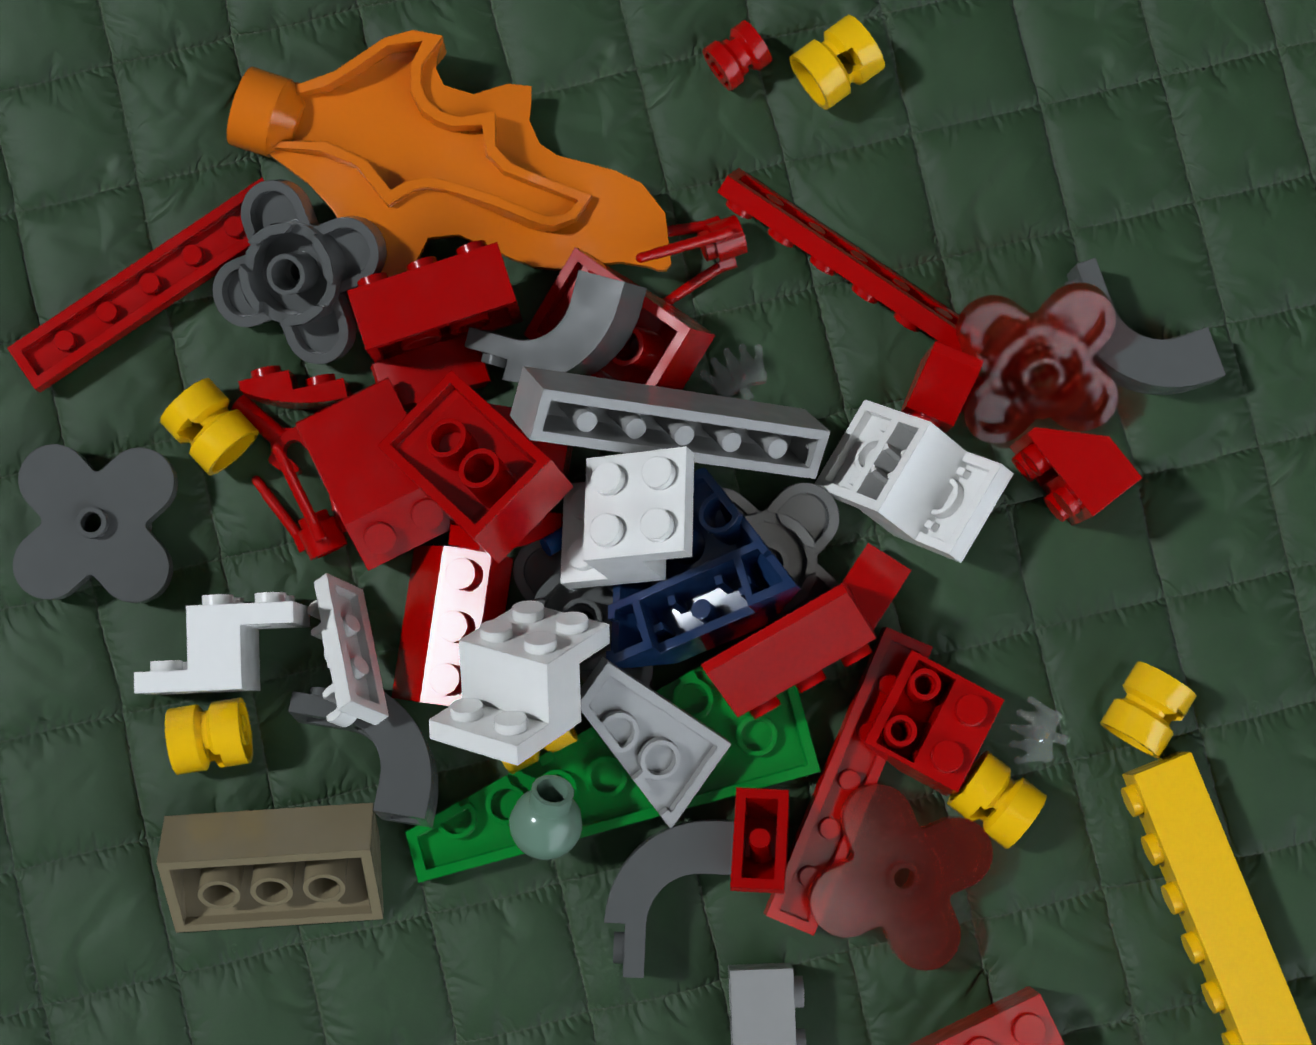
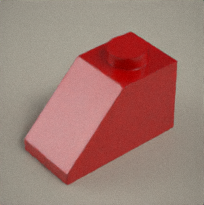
(942, 385)
(760, 840)

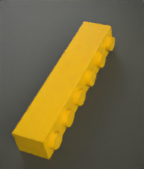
(1212, 903)

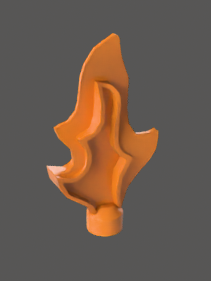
(441, 161)

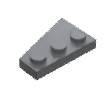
(652, 738)

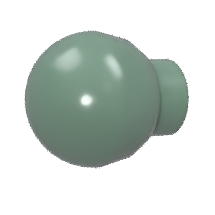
(546, 819)

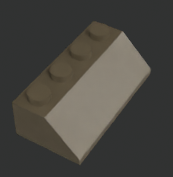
(272, 867)

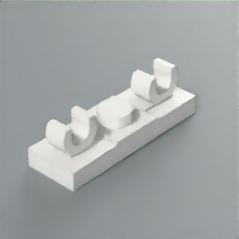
(348, 652)

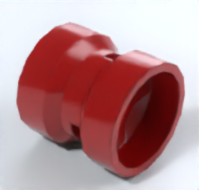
(733, 57)

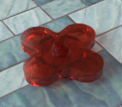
(1038, 362)
(862, 889)

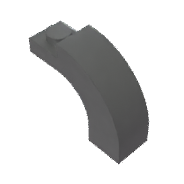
(582, 343)
(1150, 363)
(408, 768)
(685, 849)

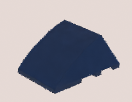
(707, 598)

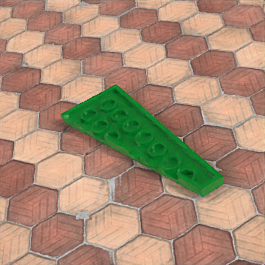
(760, 755)

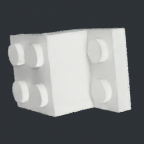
(914, 480)
(628, 518)
(222, 645)
(519, 682)

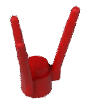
(717, 240)
(319, 531)

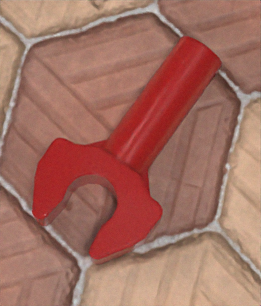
(269, 429)

